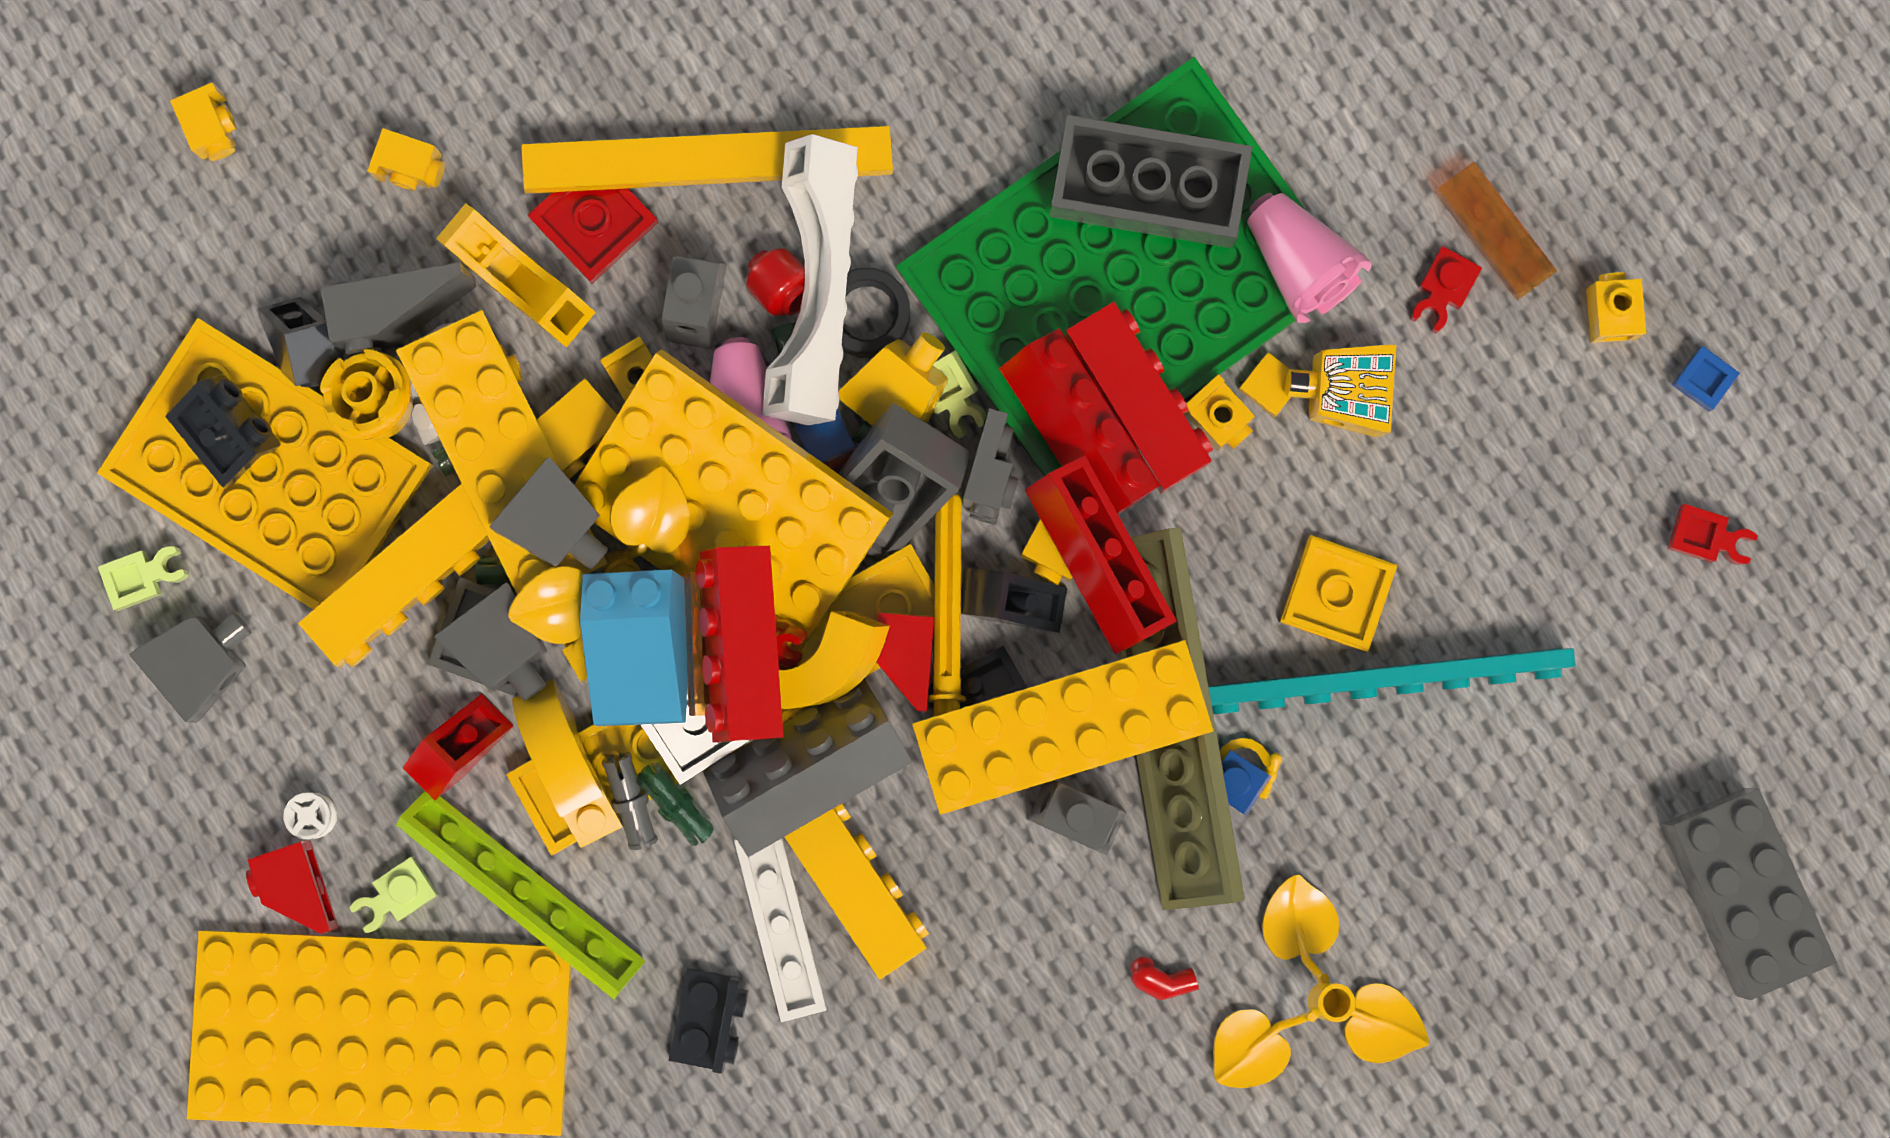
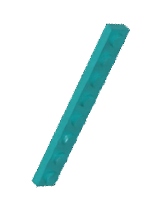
(1405, 678)

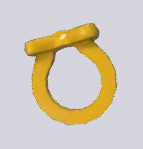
(1271, 762)

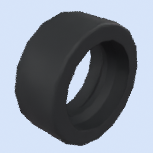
(894, 289)

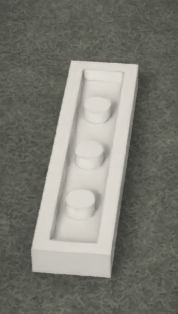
(782, 931)

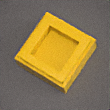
(1267, 385)

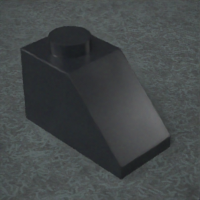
(298, 340)
(1012, 599)

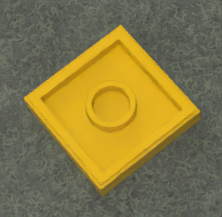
(1338, 593)

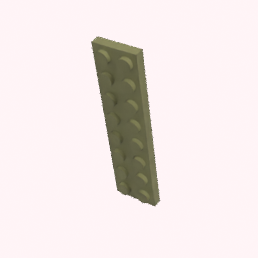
(1186, 779)

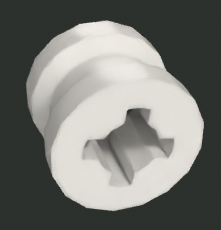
(302, 811)

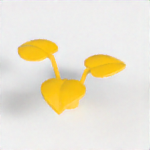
(643, 514)
(1381, 1019)

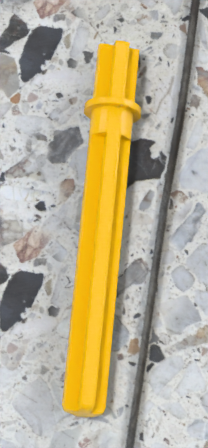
(947, 609)

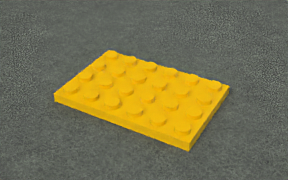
(740, 489)
(297, 513)

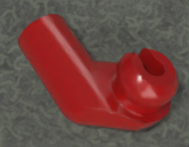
(1158, 983)

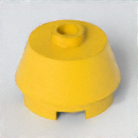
(367, 396)

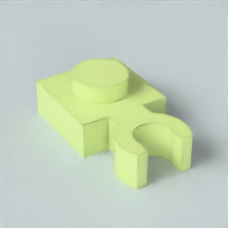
(956, 394)
(137, 578)
(400, 891)

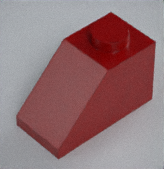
(908, 655)
(457, 746)
(293, 886)

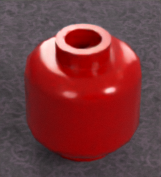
(776, 281)

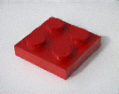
(593, 226)

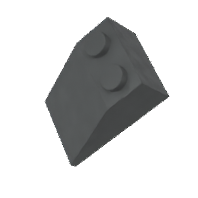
(392, 307)
(906, 471)

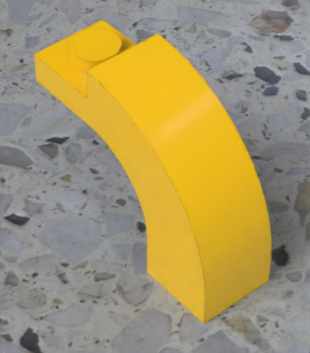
(515, 275)
(839, 664)
(563, 764)

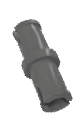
(629, 801)

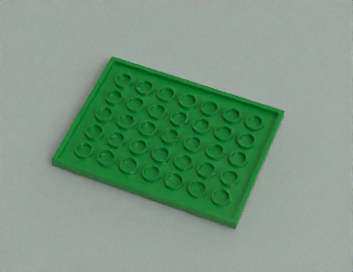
(1021, 274)

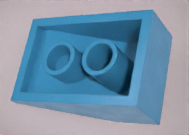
(635, 647)

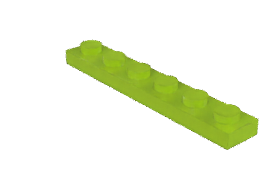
(521, 893)

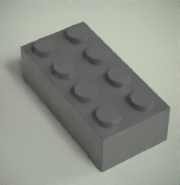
(1151, 181)
(817, 765)
(1748, 893)

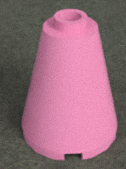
(1305, 256)
(741, 375)

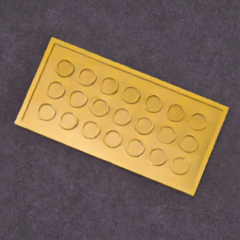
(379, 1033)

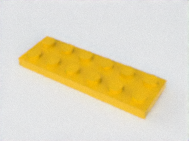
(482, 427)
(1062, 727)

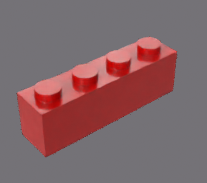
(1139, 396)
(1077, 418)
(1100, 554)
(739, 643)

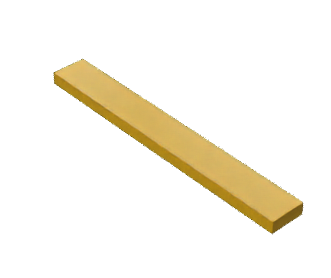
(686, 159)

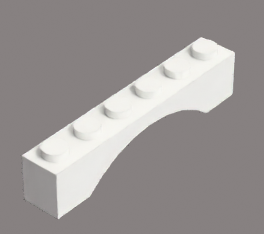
(820, 189)

